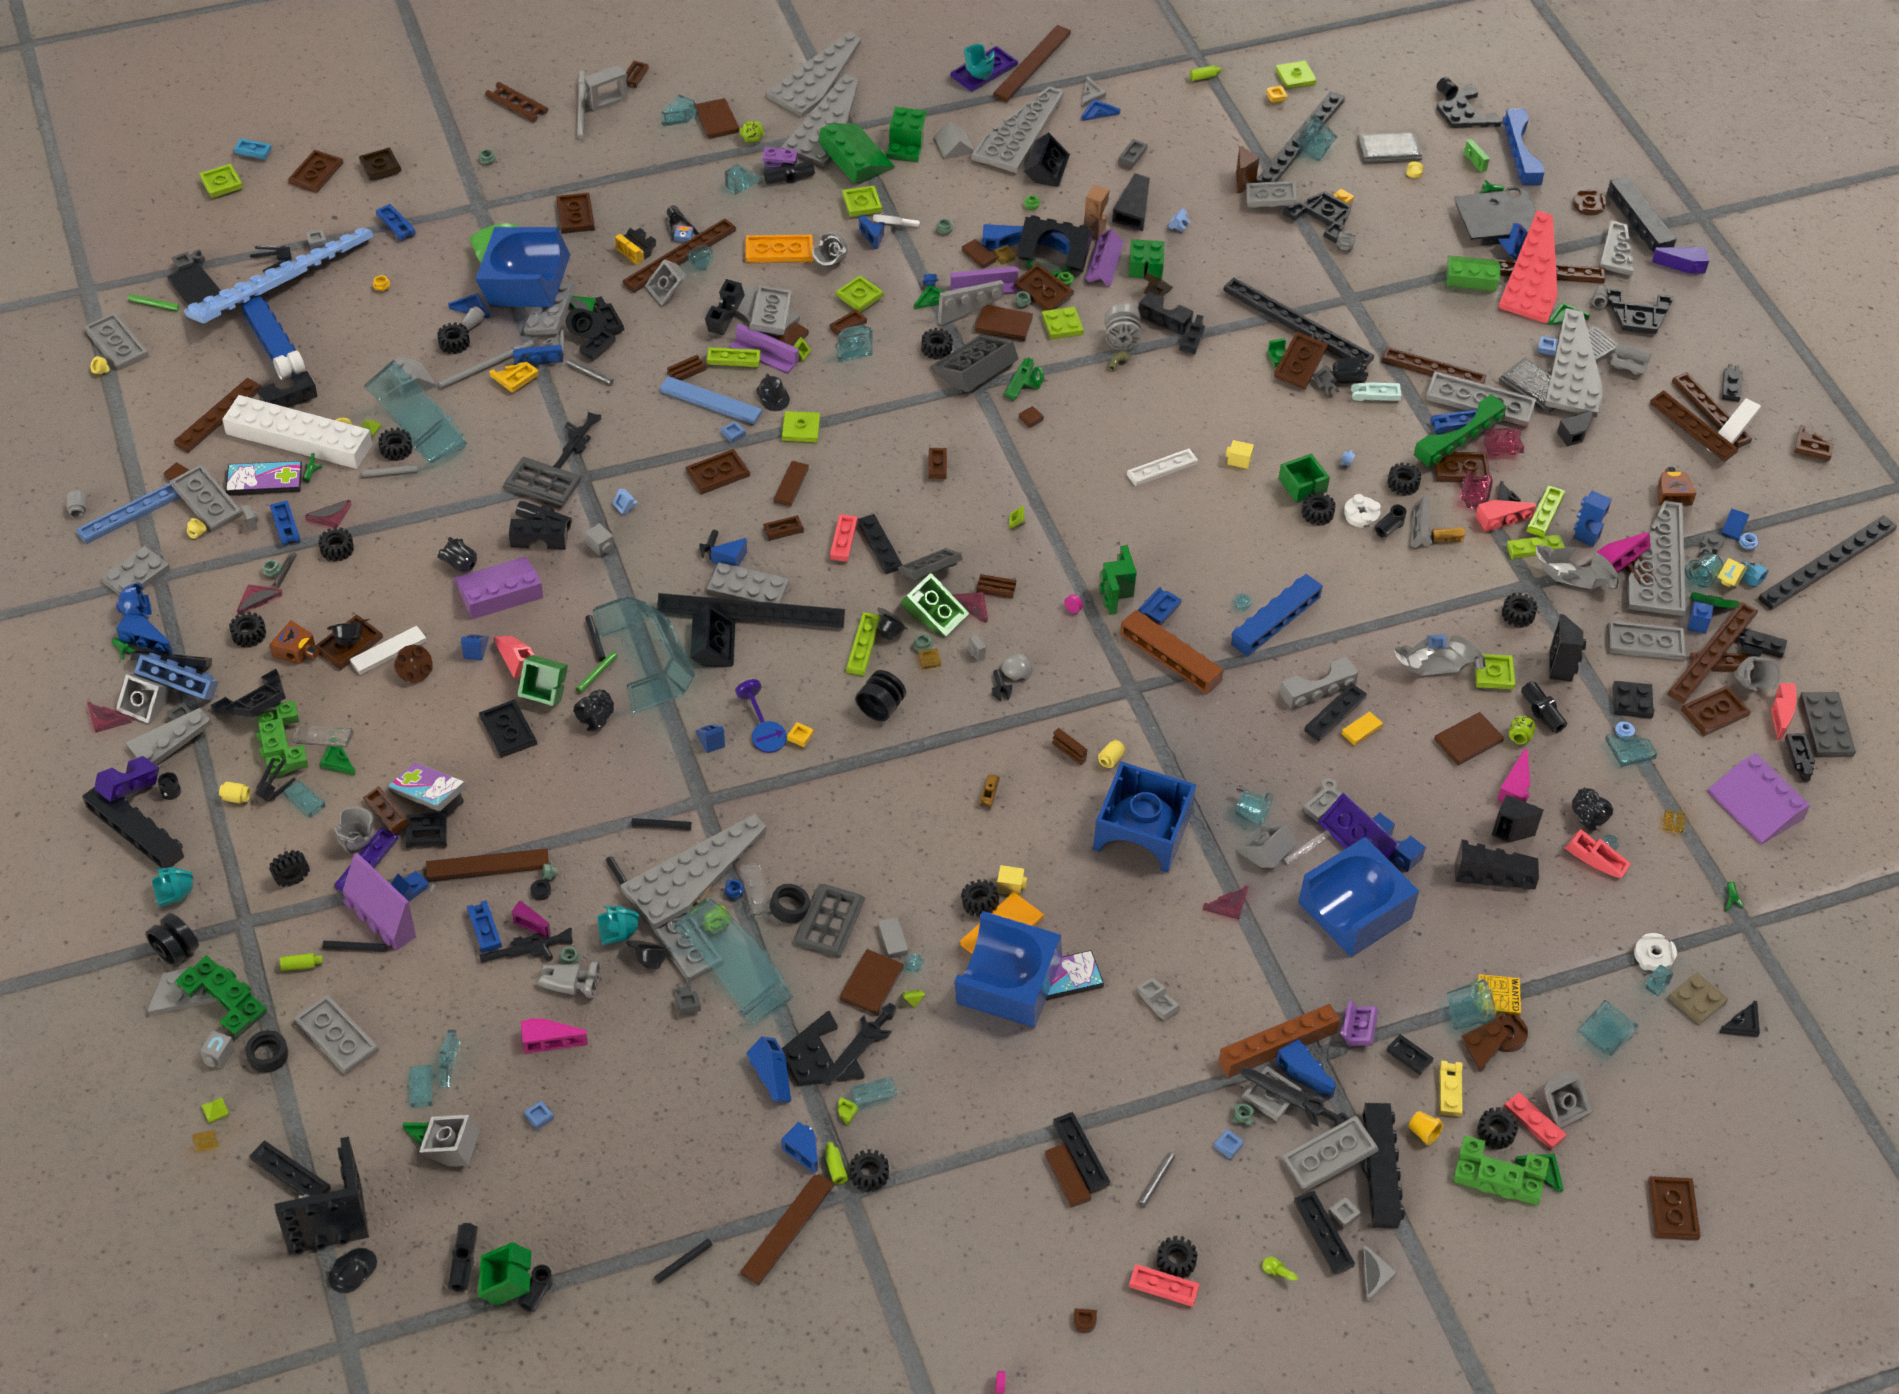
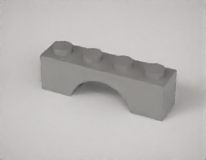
(1299, 691)

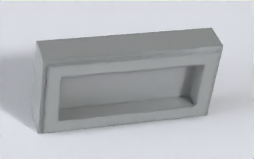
(892, 937)

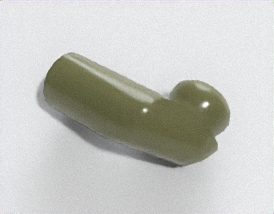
(1122, 355)

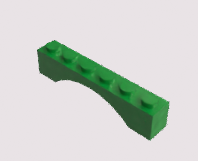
(1435, 447)

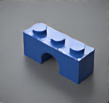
(1590, 525)
(1408, 852)

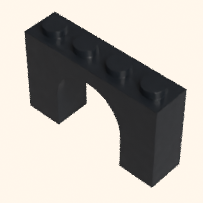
(1036, 229)

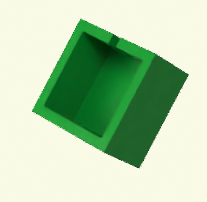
(1146, 252)
(1303, 477)
(542, 680)
(504, 1273)

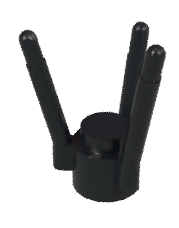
(675, 215)
(282, 253)
(265, 789)

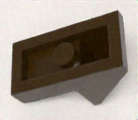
(1156, 285)

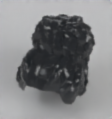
(594, 709)
(1591, 808)

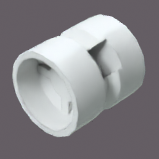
(287, 365)

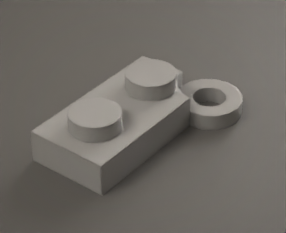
(1323, 801)

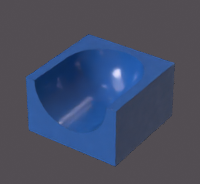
(523, 266)
(1146, 811)
(1358, 896)
(1010, 969)

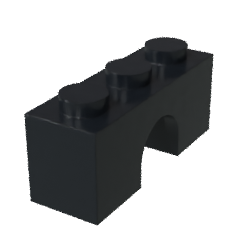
(720, 317)
(1175, 320)
(302, 389)
(551, 532)

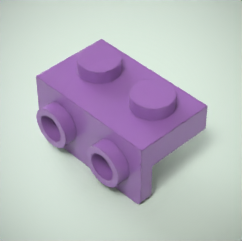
(776, 157)
(1359, 1024)

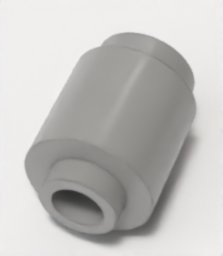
(76, 504)

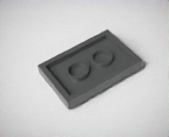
(930, 564)

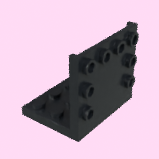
(329, 1216)

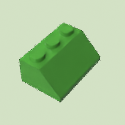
(1472, 273)

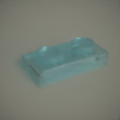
(304, 798)
(421, 1086)
(873, 1091)

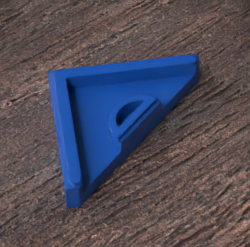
(1098, 110)
(468, 302)

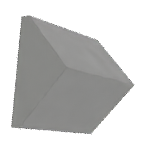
(953, 141)

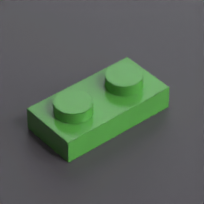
(1476, 155)

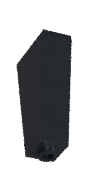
(1132, 204)

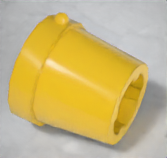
(1426, 1127)

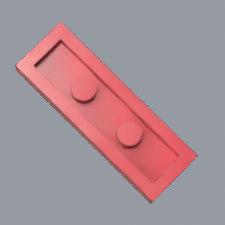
(843, 538)
(1535, 1121)
(1164, 1285)

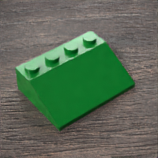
(853, 151)

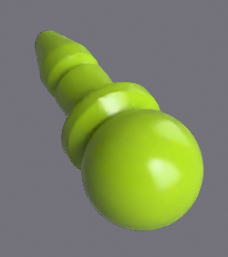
(1273, 1266)

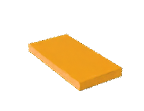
(779, 248)
(1013, 908)

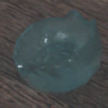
(700, 256)

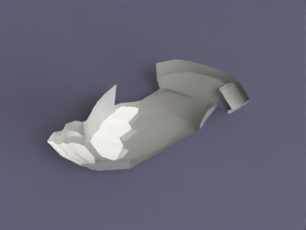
(1557, 563)
(1440, 660)

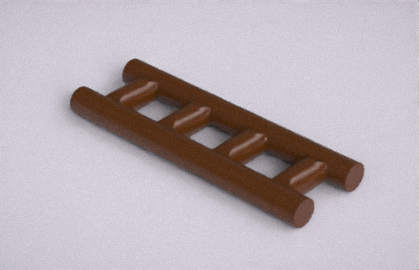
(517, 108)

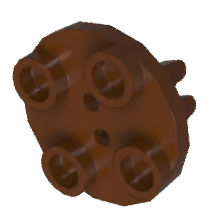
(421, 660)

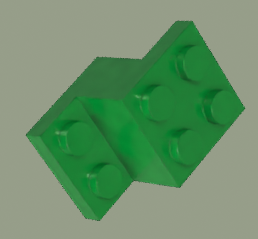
(906, 134)
(1117, 580)

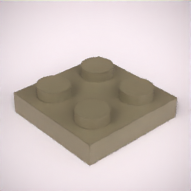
(1698, 998)

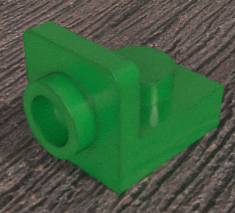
(1276, 350)

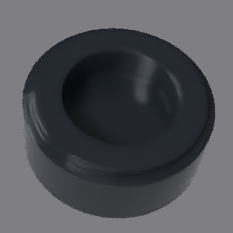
(540, 890)

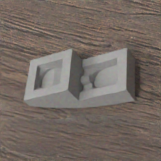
(1157, 999)

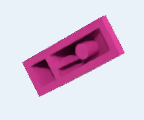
(1626, 550)
(1518, 780)
(549, 1035)

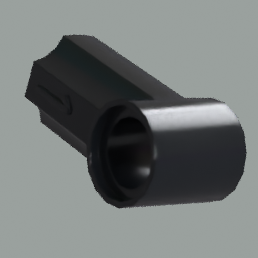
(1391, 521)
(537, 1289)

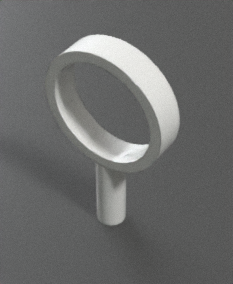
(895, 220)

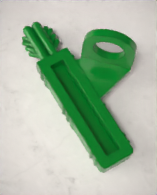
(1024, 377)

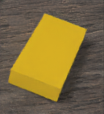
(1362, 728)

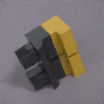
(635, 245)

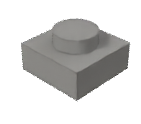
(316, 238)
(250, 517)
(976, 648)
(1344, 1212)

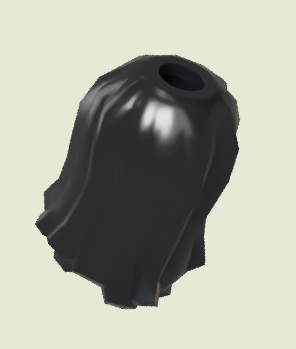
(1350, 369)
(458, 555)

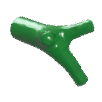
(1491, 187)
(311, 467)
(122, 647)
(1733, 896)

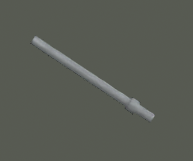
(581, 104)
(483, 365)

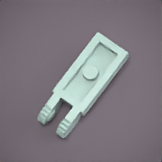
(1376, 391)

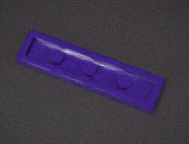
(372, 852)

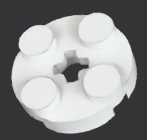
(1365, 504)
(1647, 959)

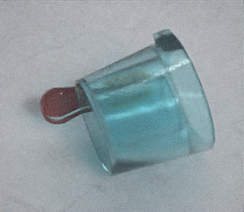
(1704, 570)
(1253, 805)

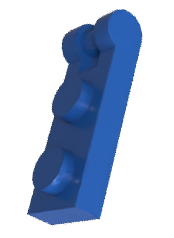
(395, 222)
(538, 355)
(1452, 421)
(284, 522)
(484, 927)

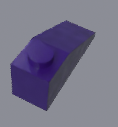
(1682, 258)

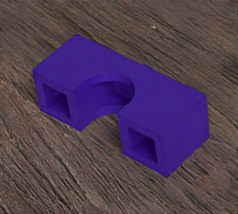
(139, 775)

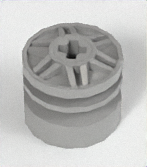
(1123, 326)

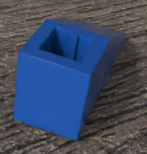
(140, 632)
(771, 1066)
(1302, 1067)

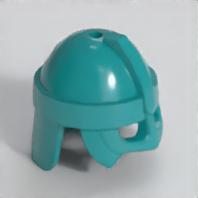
(977, 62)
(172, 885)
(617, 924)

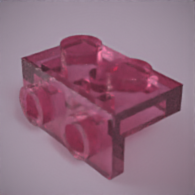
(1503, 441)
(1476, 490)

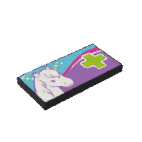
(264, 478)
(1075, 975)

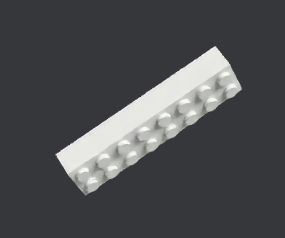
(297, 431)

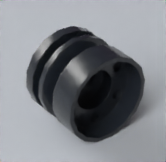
(880, 695)

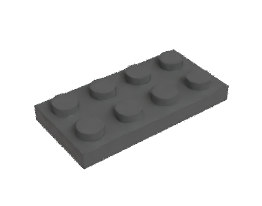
(1827, 724)

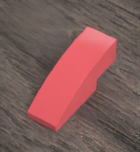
(1784, 708)
(1597, 854)

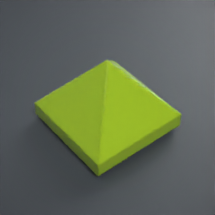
(803, 348)
(372, 425)
(1017, 517)
(913, 996)
(215, 1109)

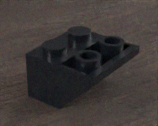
(1516, 820)

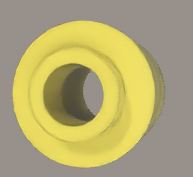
(1111, 754)
(234, 792)

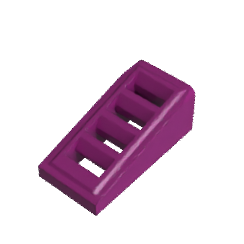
(529, 919)

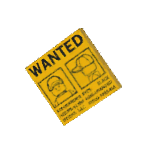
(1505, 993)

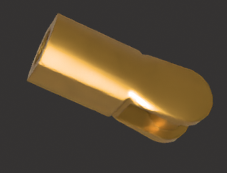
(1448, 535)
(989, 790)

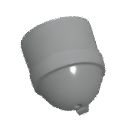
(827, 250)
(1758, 673)
(354, 828)

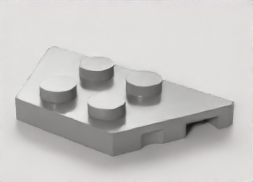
(171, 998)

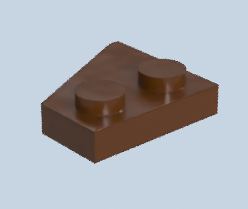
(1813, 445)
(1485, 1041)

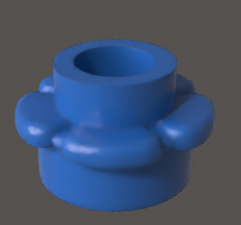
(930, 279)
(734, 884)

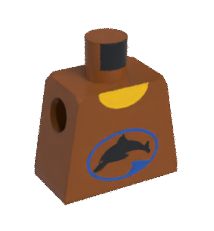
(1675, 487)
(294, 644)

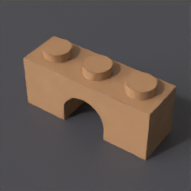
(1094, 208)

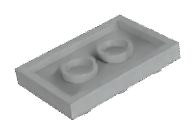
(1271, 194)
(140, 567)

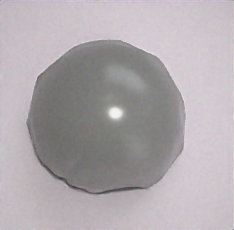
(1017, 667)

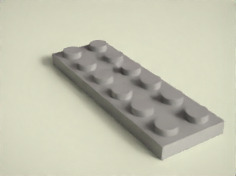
(1468, 394)

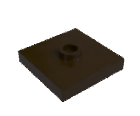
(380, 163)

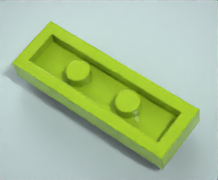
(733, 357)
(1527, 547)

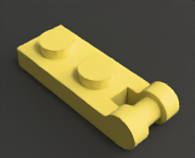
(1450, 1089)

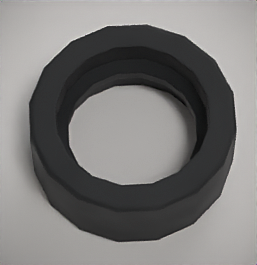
(792, 891)
(258, 1040)

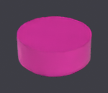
(1073, 603)
(1000, 1382)

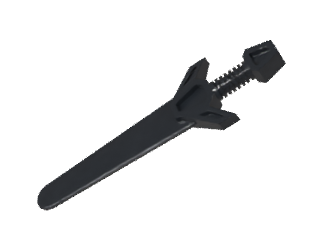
(869, 1032)
(1311, 1105)

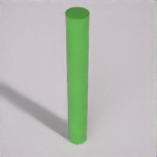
(153, 302)
(596, 672)

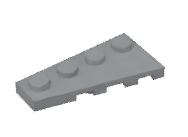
(1617, 250)
(168, 738)

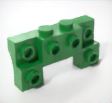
(226, 990)

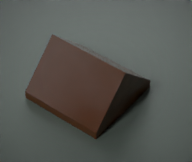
(1246, 168)

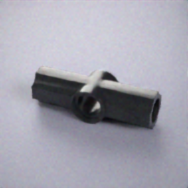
(789, 172)
(545, 512)
(1544, 707)
(464, 1246)

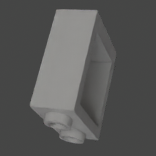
(601, 78)

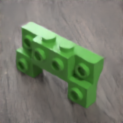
(274, 739)
(1500, 1176)

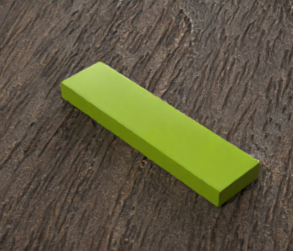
(1546, 511)
(863, 644)

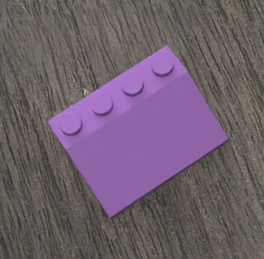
(499, 587)
(1759, 799)
(378, 904)

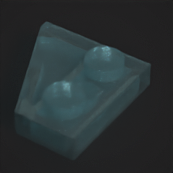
(1631, 750)
(448, 1056)

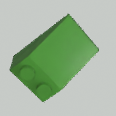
(934, 606)

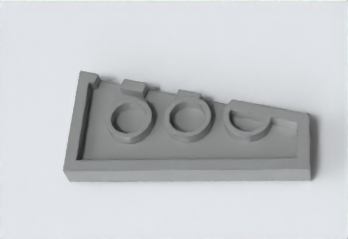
(966, 300)

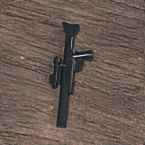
(575, 435)
(526, 945)

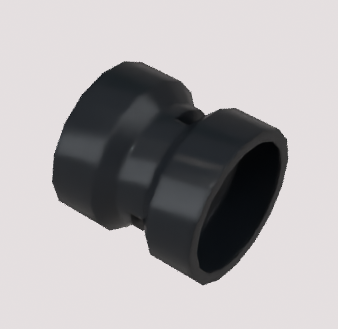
(1446, 86)
(169, 785)

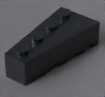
(1495, 867)

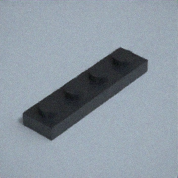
(879, 543)
(198, 663)
(1335, 712)
(1081, 1152)
(288, 1170)
(1324, 1232)

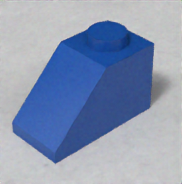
(1700, 617)
(801, 1145)

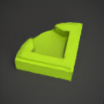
(847, 1110)

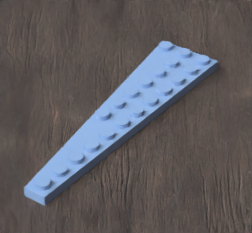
(241, 293)

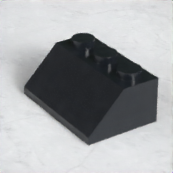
(1047, 161)
(712, 638)
(1566, 650)

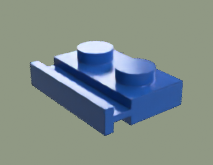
(1160, 606)

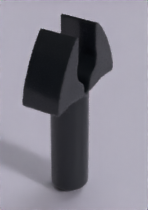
(711, 542)
(996, 691)

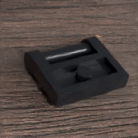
(426, 824)

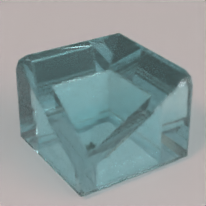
(1659, 980)

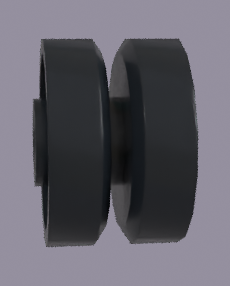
(172, 939)

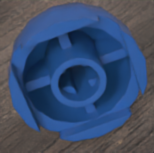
(133, 601)

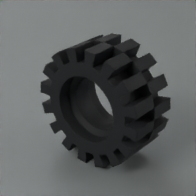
(936, 336)
(453, 345)
(398, 451)
(1404, 486)
(1316, 515)
(334, 536)
(1516, 617)
(245, 621)
(289, 868)
(976, 890)
(1493, 1137)
(865, 1181)
(1177, 1246)

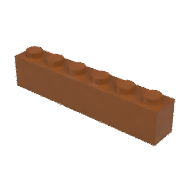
(1171, 651)
(1265, 1045)

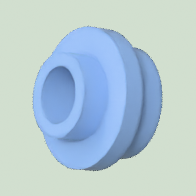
(1347, 458)
(1748, 541)
(1624, 729)

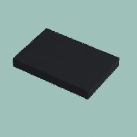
(193, 284)
(507, 728)

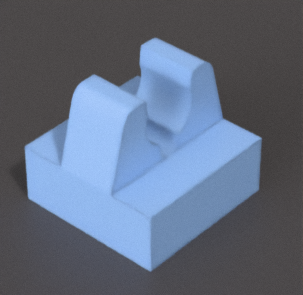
(1179, 221)
(624, 501)

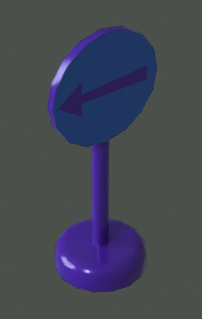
(767, 735)

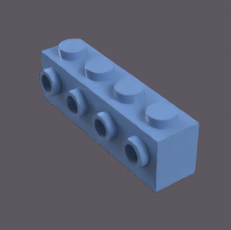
(177, 677)

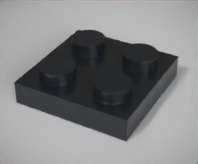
(1633, 699)

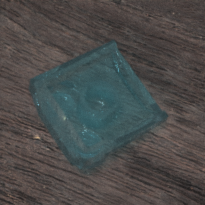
(1315, 138)
(854, 343)
(1471, 1005)
(1608, 1028)

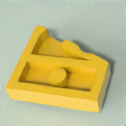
(515, 375)

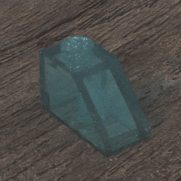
(678, 111)
(740, 178)

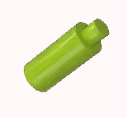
(1204, 72)
(300, 961)
(835, 1164)

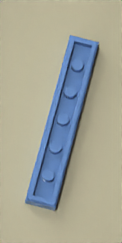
(711, 400)
(127, 513)

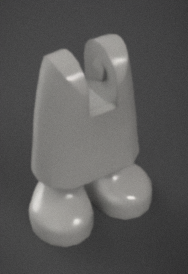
(567, 978)

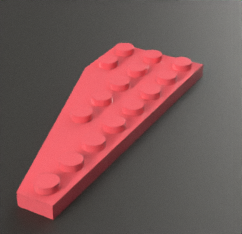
(1533, 279)

